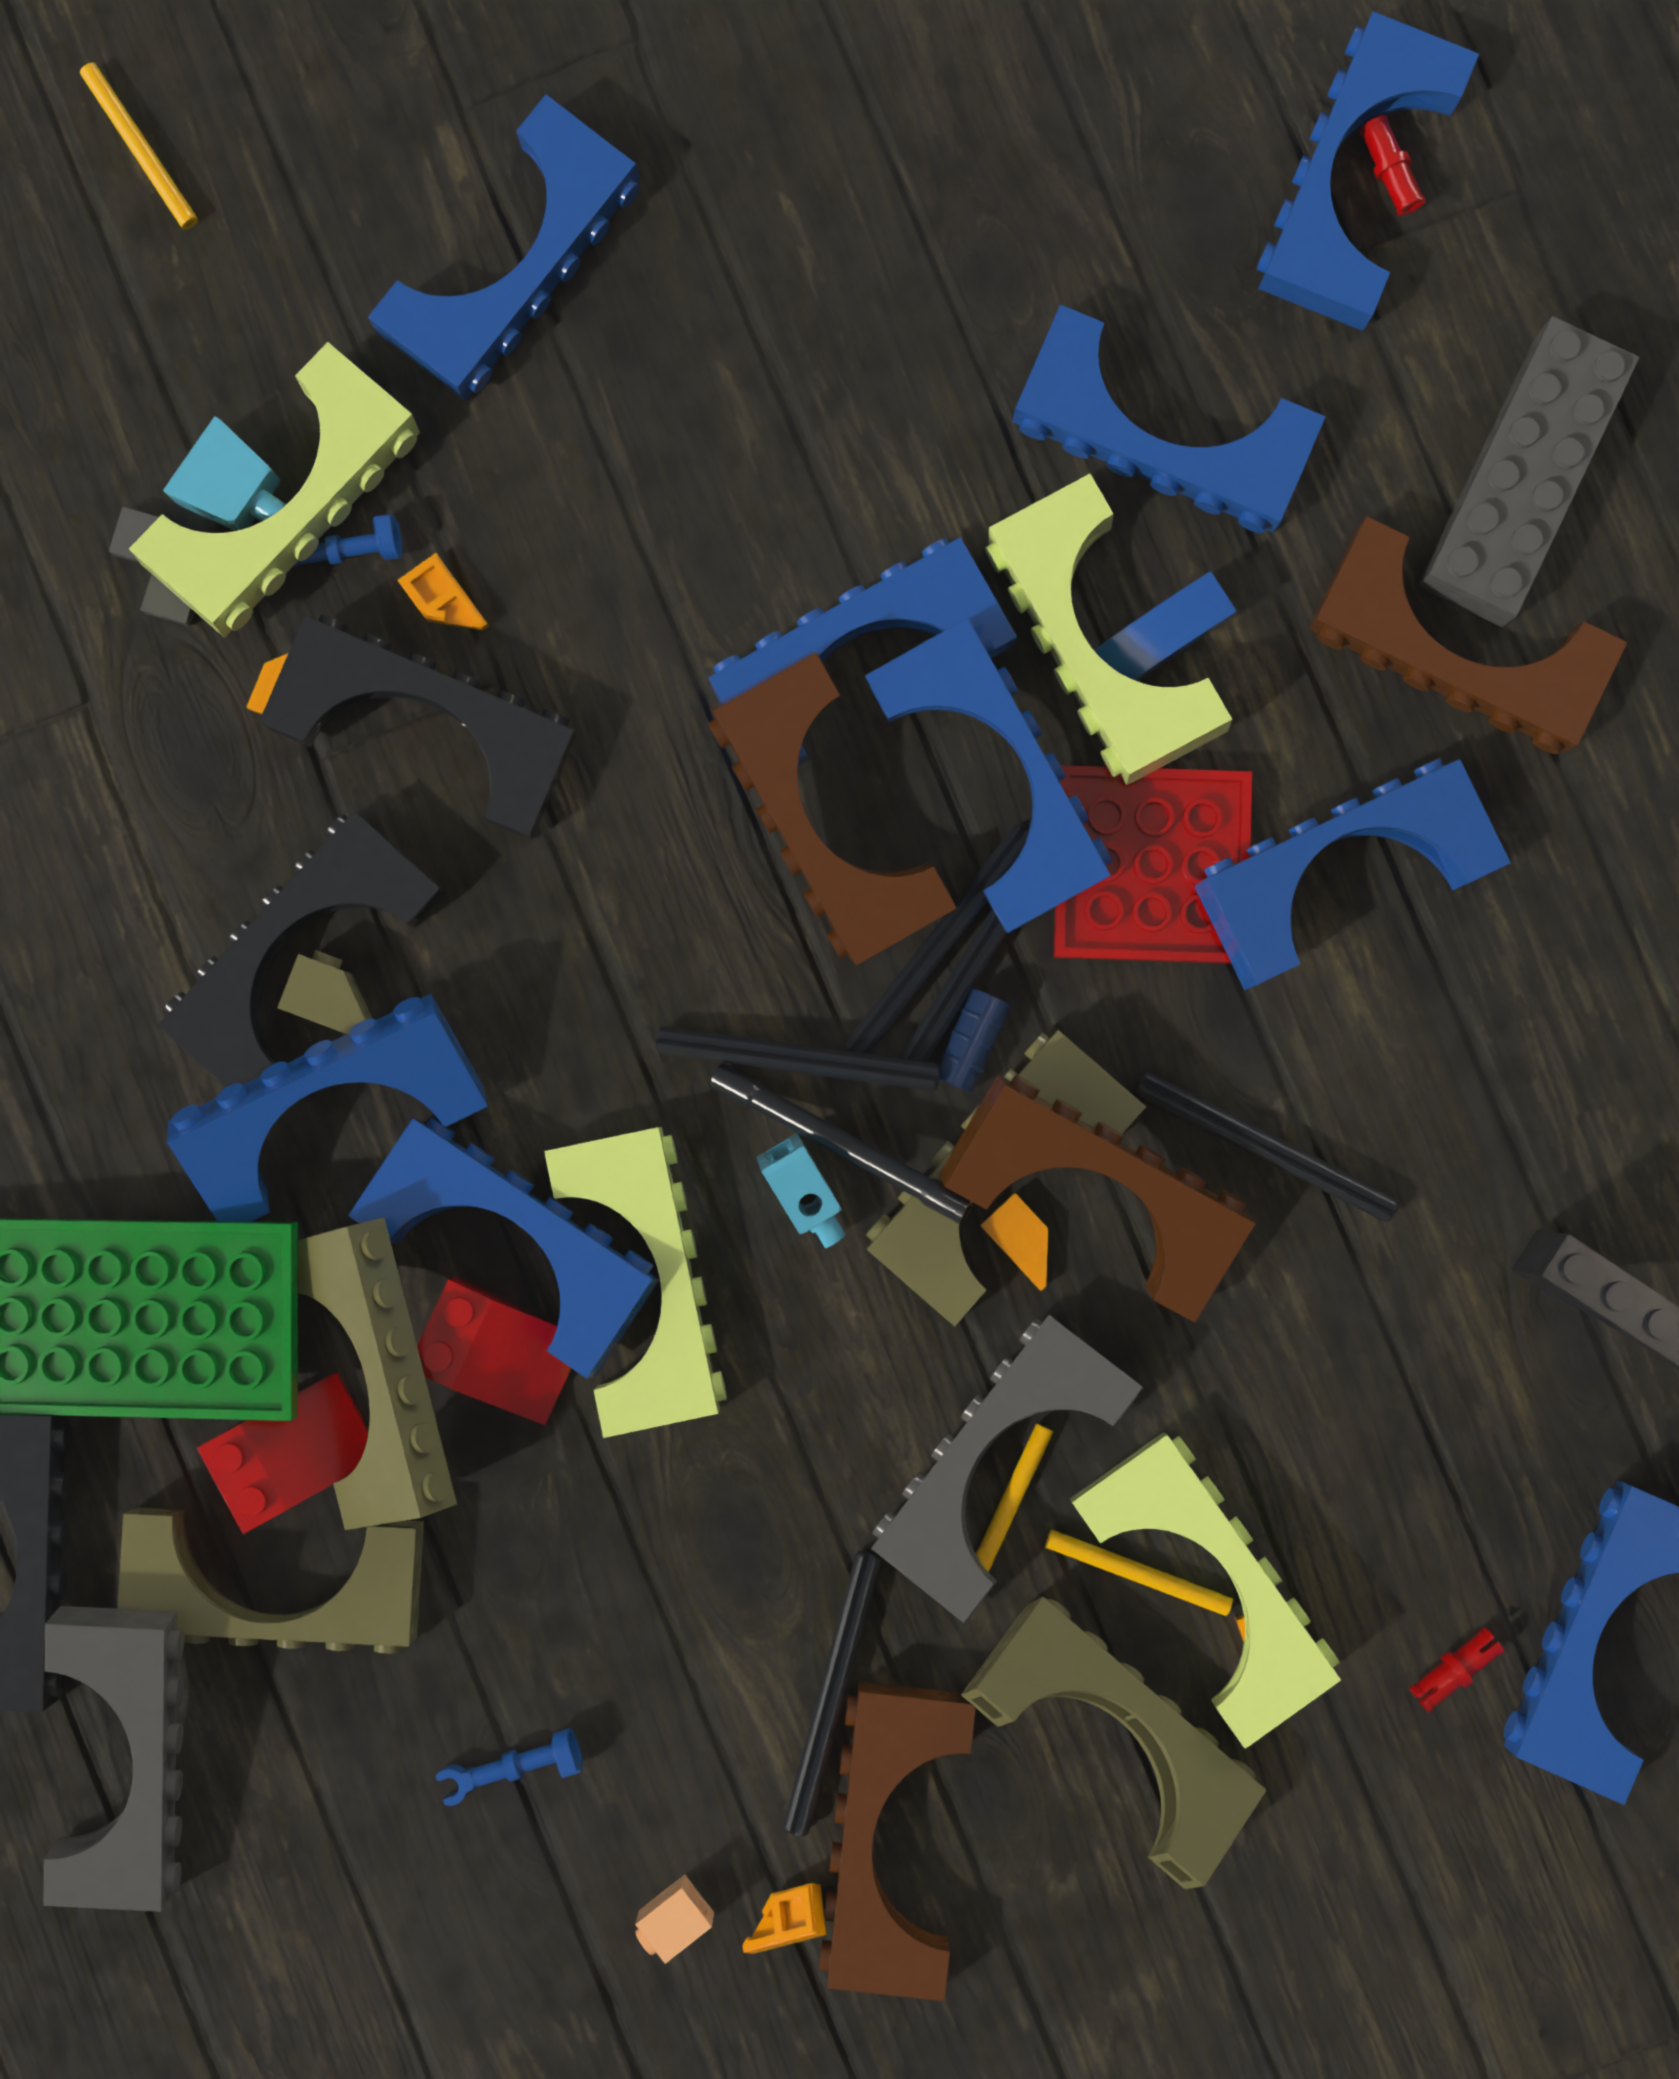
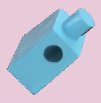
(225, 480)
(795, 1174)

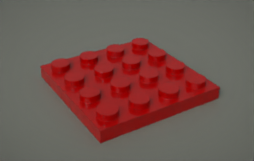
(1160, 843)

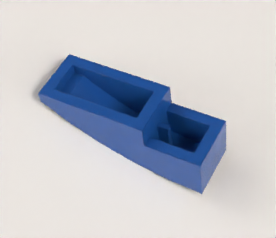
(1168, 628)

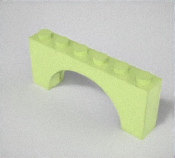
(232, 571)
(1135, 721)
(676, 1372)
(1279, 1659)

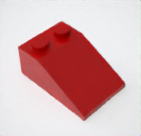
(492, 1351)
(278, 1464)

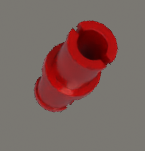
(1392, 165)
(1456, 1669)

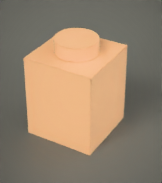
(673, 1920)

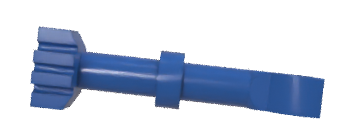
(385, 541)
(563, 1751)

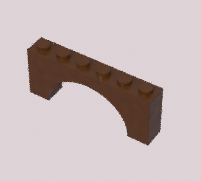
(1371, 615)
(766, 734)
(1025, 1134)
(870, 1940)

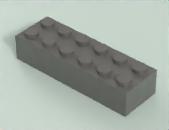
(1528, 472)

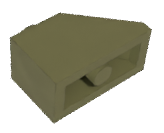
(324, 993)

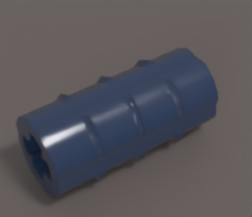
(972, 1040)

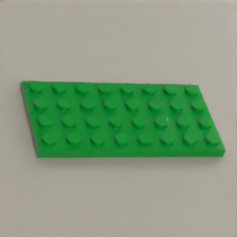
(149, 1318)

